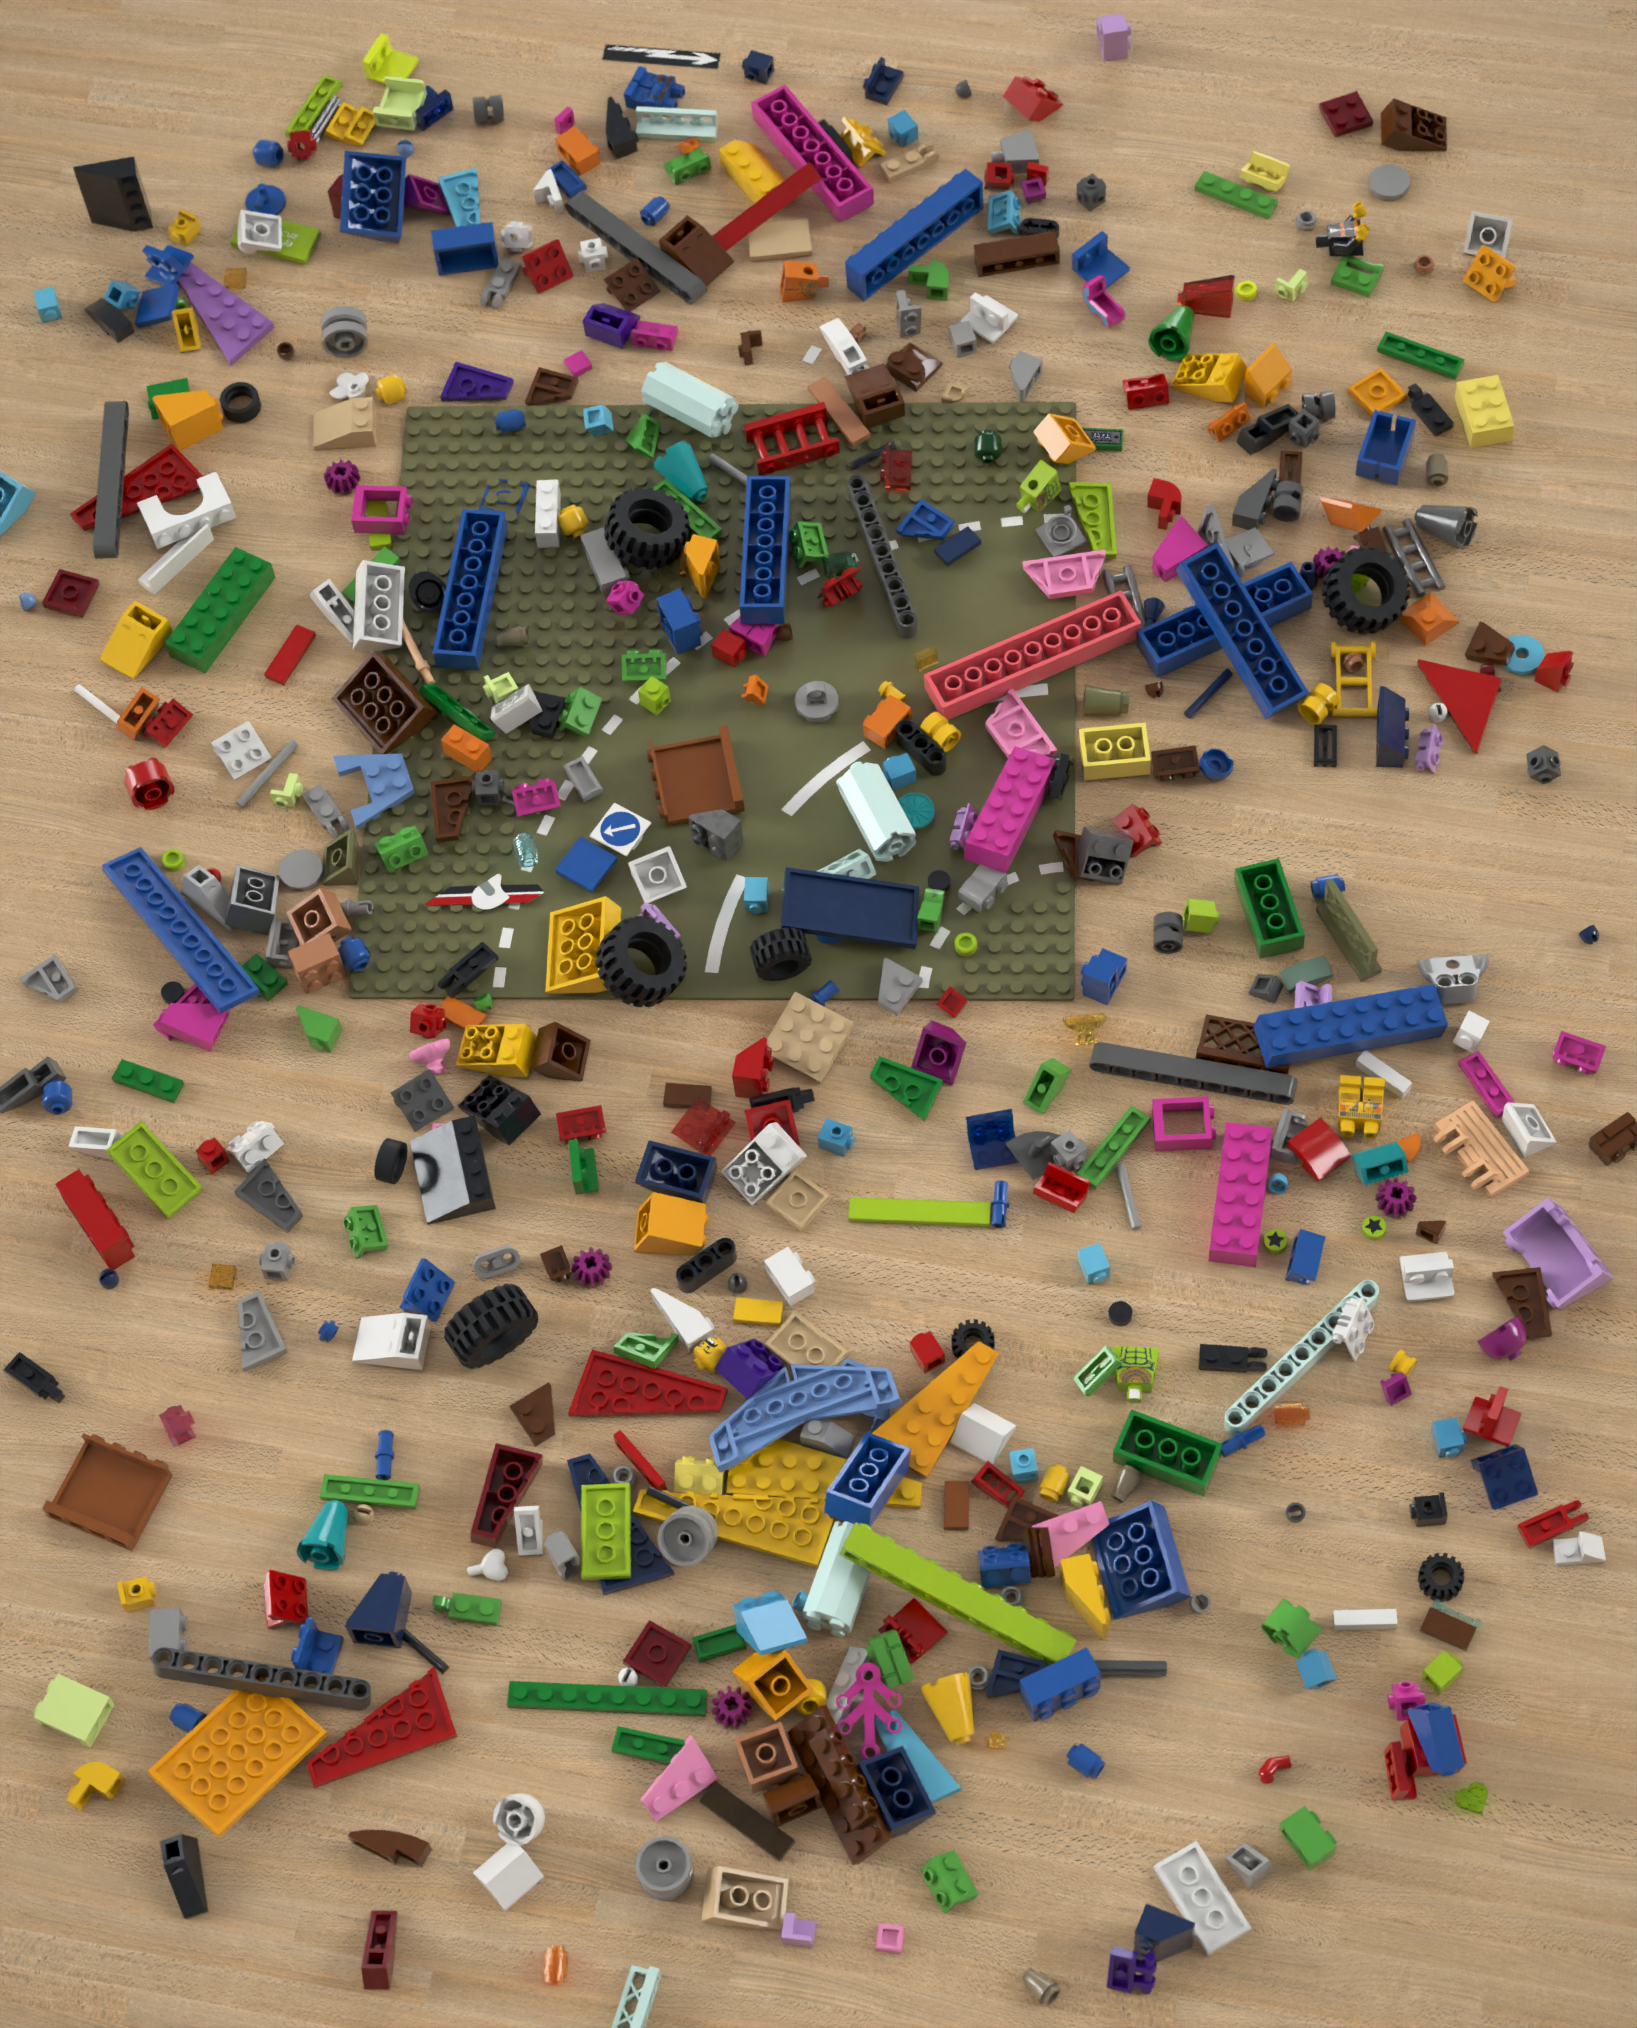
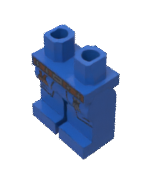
(652, 90)

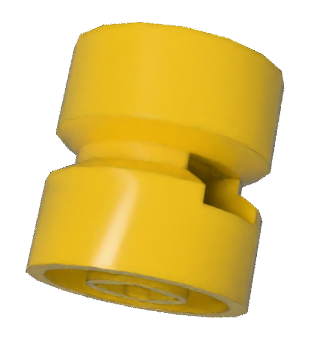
(1318, 704)
(939, 730)

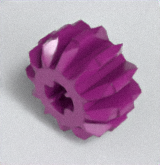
(342, 477)
(1325, 559)
(1396, 1190)
(588, 1260)
(728, 1699)

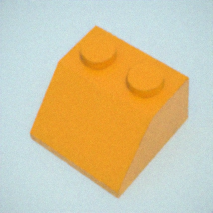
(1267, 377)
(1063, 439)
(702, 562)

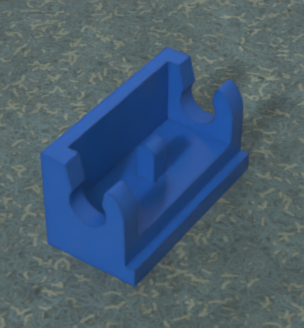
(1305, 1257)

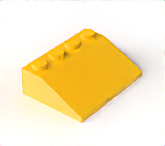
(573, 945)

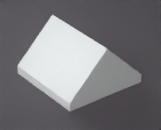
(1490, 231)
(515, 709)
(1527, 1128)
(982, 1433)
(508, 1875)

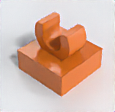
(755, 690)

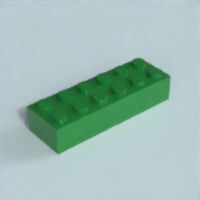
(220, 610)

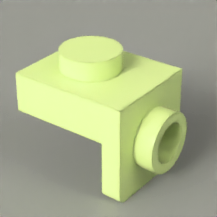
(1293, 288)
(500, 687)
(290, 794)

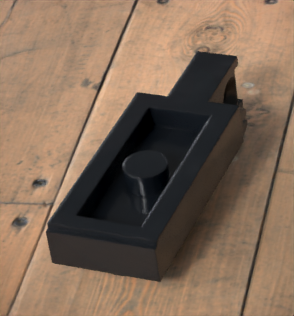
(833, 134)
(1429, 410)
(796, 1097)
(34, 1378)

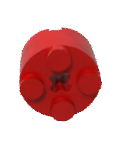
(148, 784)

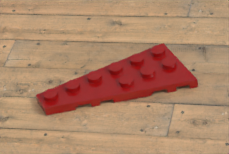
(629, 1388)
(395, 1729)

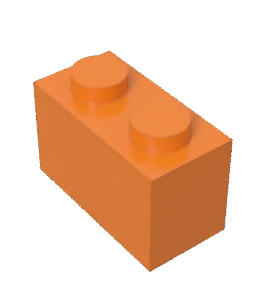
(578, 150)
(137, 713)
(882, 724)
(466, 749)

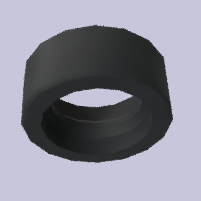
(235, 390)
(390, 1161)

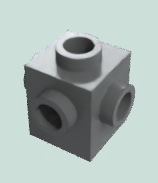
(1091, 192)
(1304, 429)
(1543, 764)
(488, 788)

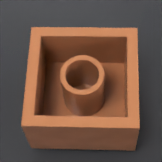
(318, 916)
(317, 963)
(766, 1757)

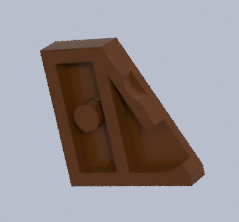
(550, 387)
(1489, 646)
(1068, 847)
(536, 1414)
(1021, 1516)

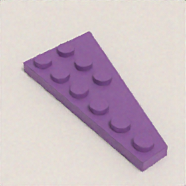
(224, 314)

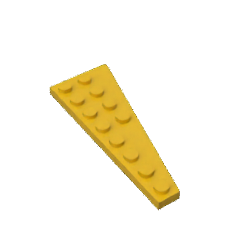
(804, 1473)
(773, 1525)

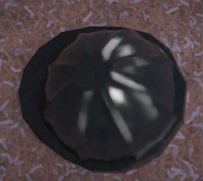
(427, 591)

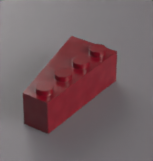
(504, 1488)

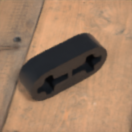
(1038, 226)

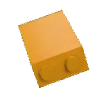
(189, 416)
(670, 1226)
(773, 1681)

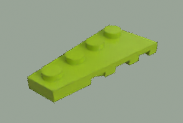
(1096, 514)

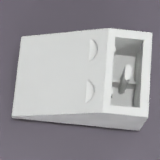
(764, 1163)
(393, 1340)

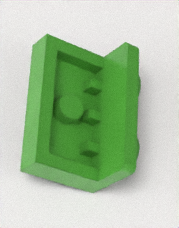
(580, 711)
(401, 848)
(948, 1881)

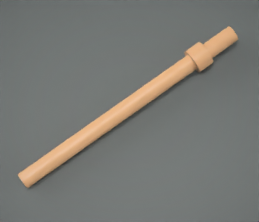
(421, 665)

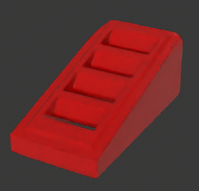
(1003, 1479)

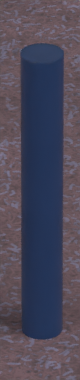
(1208, 693)

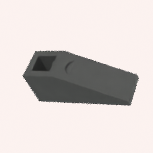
(1252, 503)

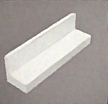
(175, 560)

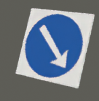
(620, 829)

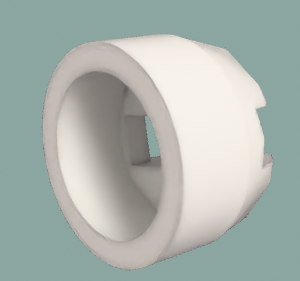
(1433, 712)
(632, 1679)

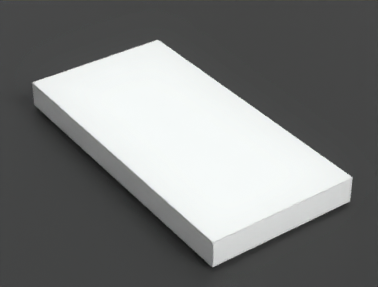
(1202, 1897)

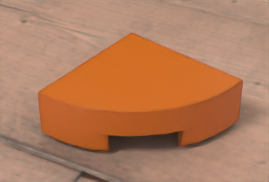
(688, 145)
(1411, 1146)

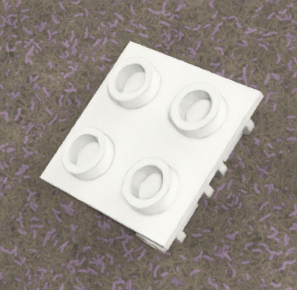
(241, 750)
(1354, 1326)

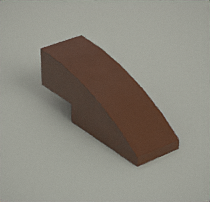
(392, 1845)

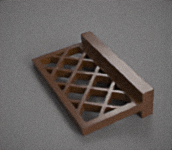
(1221, 1053)

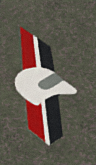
(488, 894)

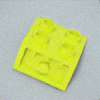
(384, 61)

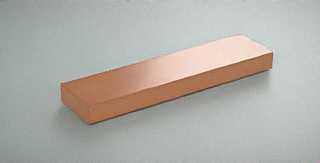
(839, 412)

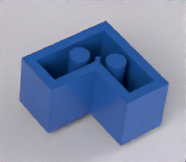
(1103, 975)

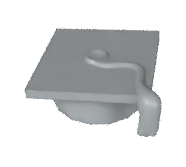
(1061, 534)
(1248, 550)

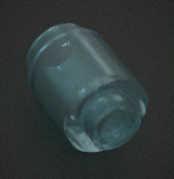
(525, 850)

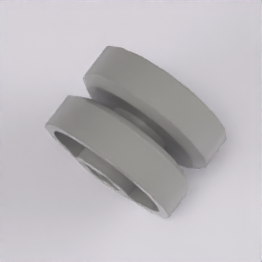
(344, 331)
(687, 1536)
(658, 1855)

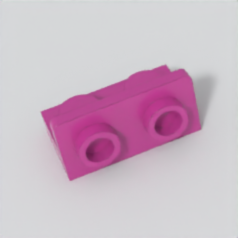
(654, 335)
(536, 797)

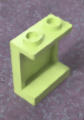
(399, 103)
(74, 1710)

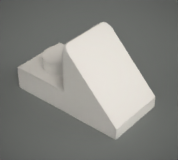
(548, 190)
(529, 1530)
(1580, 1550)

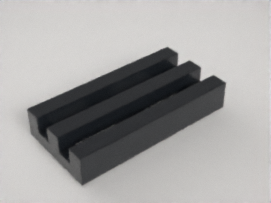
(1325, 761)

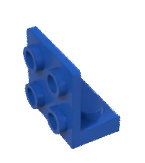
(1096, 260)
(316, 1649)

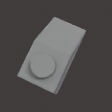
(1025, 372)
(827, 1437)

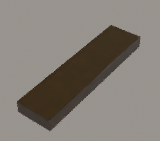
(747, 1821)

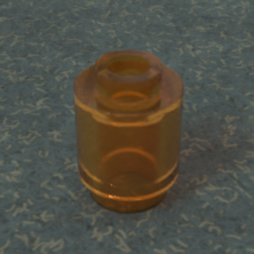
(1291, 1413)
(555, 1965)

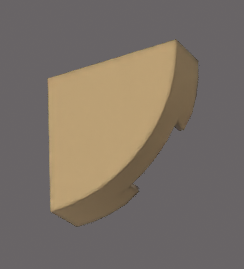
(954, 393)

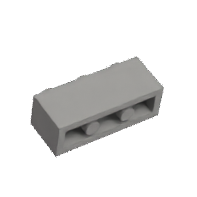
(603, 561)

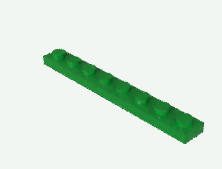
(607, 1698)

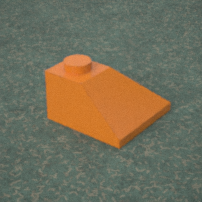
(1428, 619)

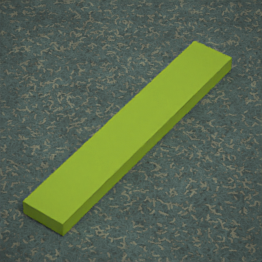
(919, 1212)

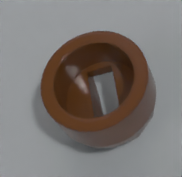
(285, 348)
(784, 632)
(1154, 689)

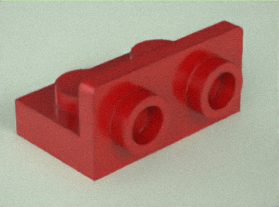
(1146, 391)
(167, 723)
(1400, 1783)

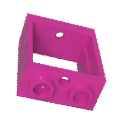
(381, 525)
(1186, 1141)

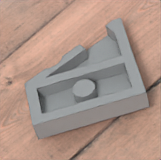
(50, 980)

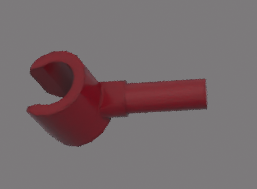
(1489, 670)

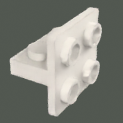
(989, 317)
(255, 1145)
(1427, 1276)

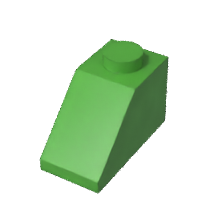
(320, 1028)
(1046, 1084)

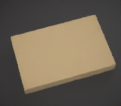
(780, 240)
(804, 1344)

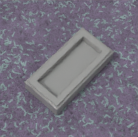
(583, 779)

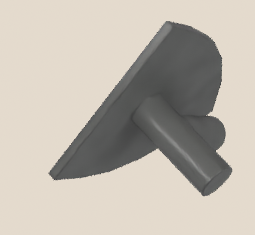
(1033, 1151)

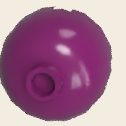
(1505, 1340)

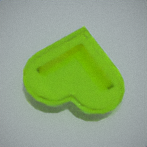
(1472, 1798)

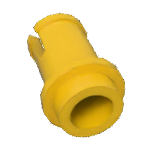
(888, 689)

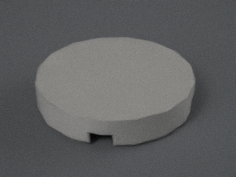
(1389, 182)
(301, 870)

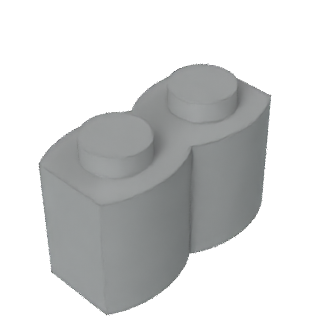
(982, 887)
(562, 1555)

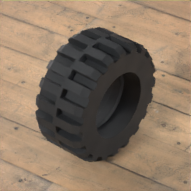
(653, 509)
(1383, 572)
(657, 944)
(491, 1326)

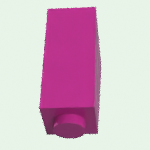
(1177, 546)
(193, 1023)

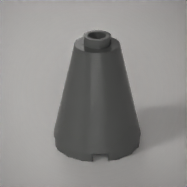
(1449, 523)

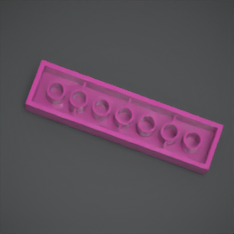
(805, 141)

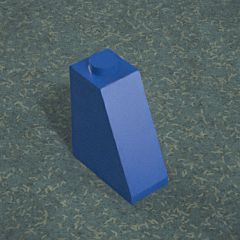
(1437, 1737)

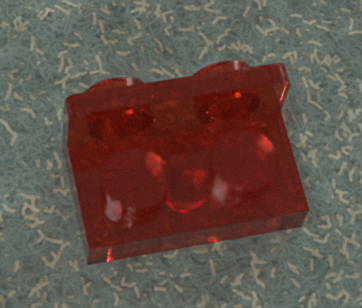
(897, 469)

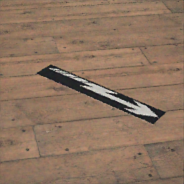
(661, 56)

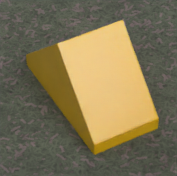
(186, 329)

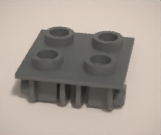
(422, 1100)

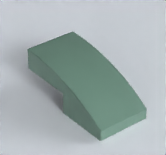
(1310, 971)

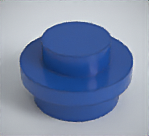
(328, 1331)

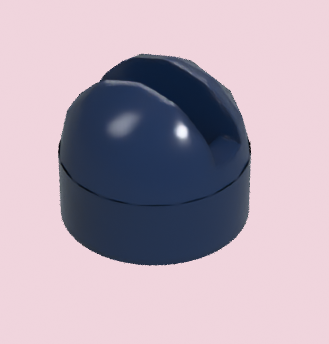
(1589, 935)
(110, 1281)

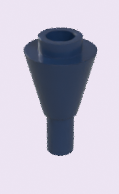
(1152, 610)

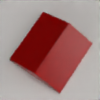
(779, 1112)

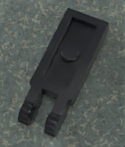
(468, 969)
(1231, 1358)

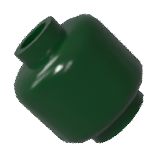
(987, 446)

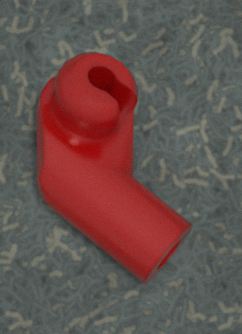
(1271, 1765)

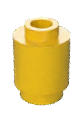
(1054, 1483)

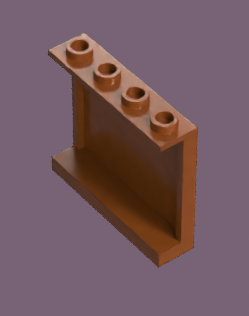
(695, 777)
(109, 1492)

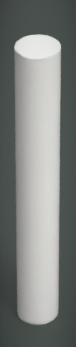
(97, 703)

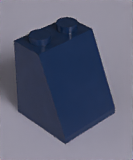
(382, 1612)

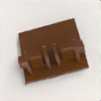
(631, 285)

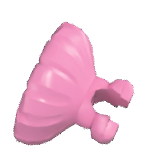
(432, 1055)

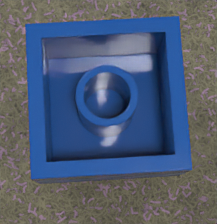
(679, 621)

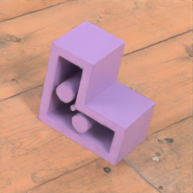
(1113, 36)

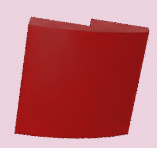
(1319, 1149)

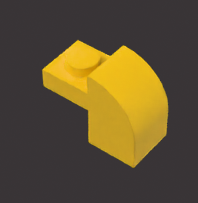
(91, 1778)

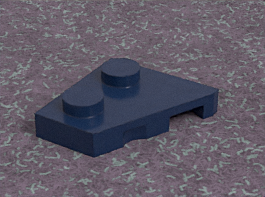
(1008, 1672)

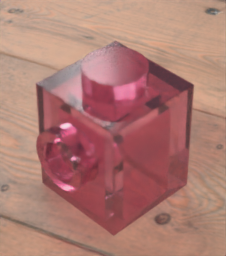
(178, 1424)

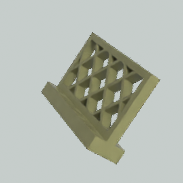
(1348, 932)

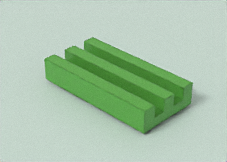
(1098, 1373)

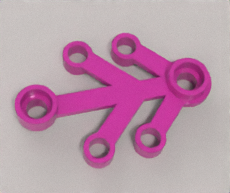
(868, 1706)

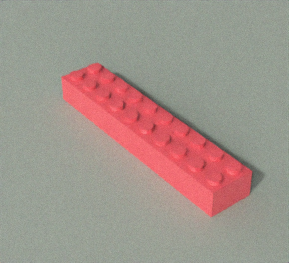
(1032, 655)

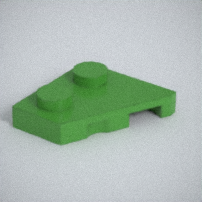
(645, 1348)

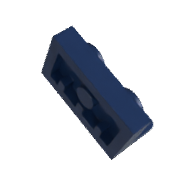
(882, 82)

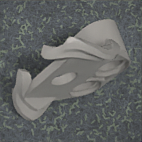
(1456, 984)

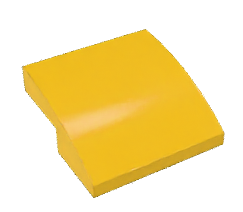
(351, 125)

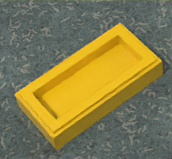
(758, 1311)

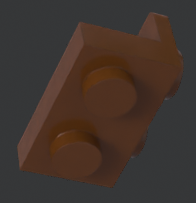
(1175, 762)

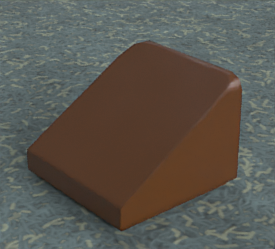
(1431, 1230)

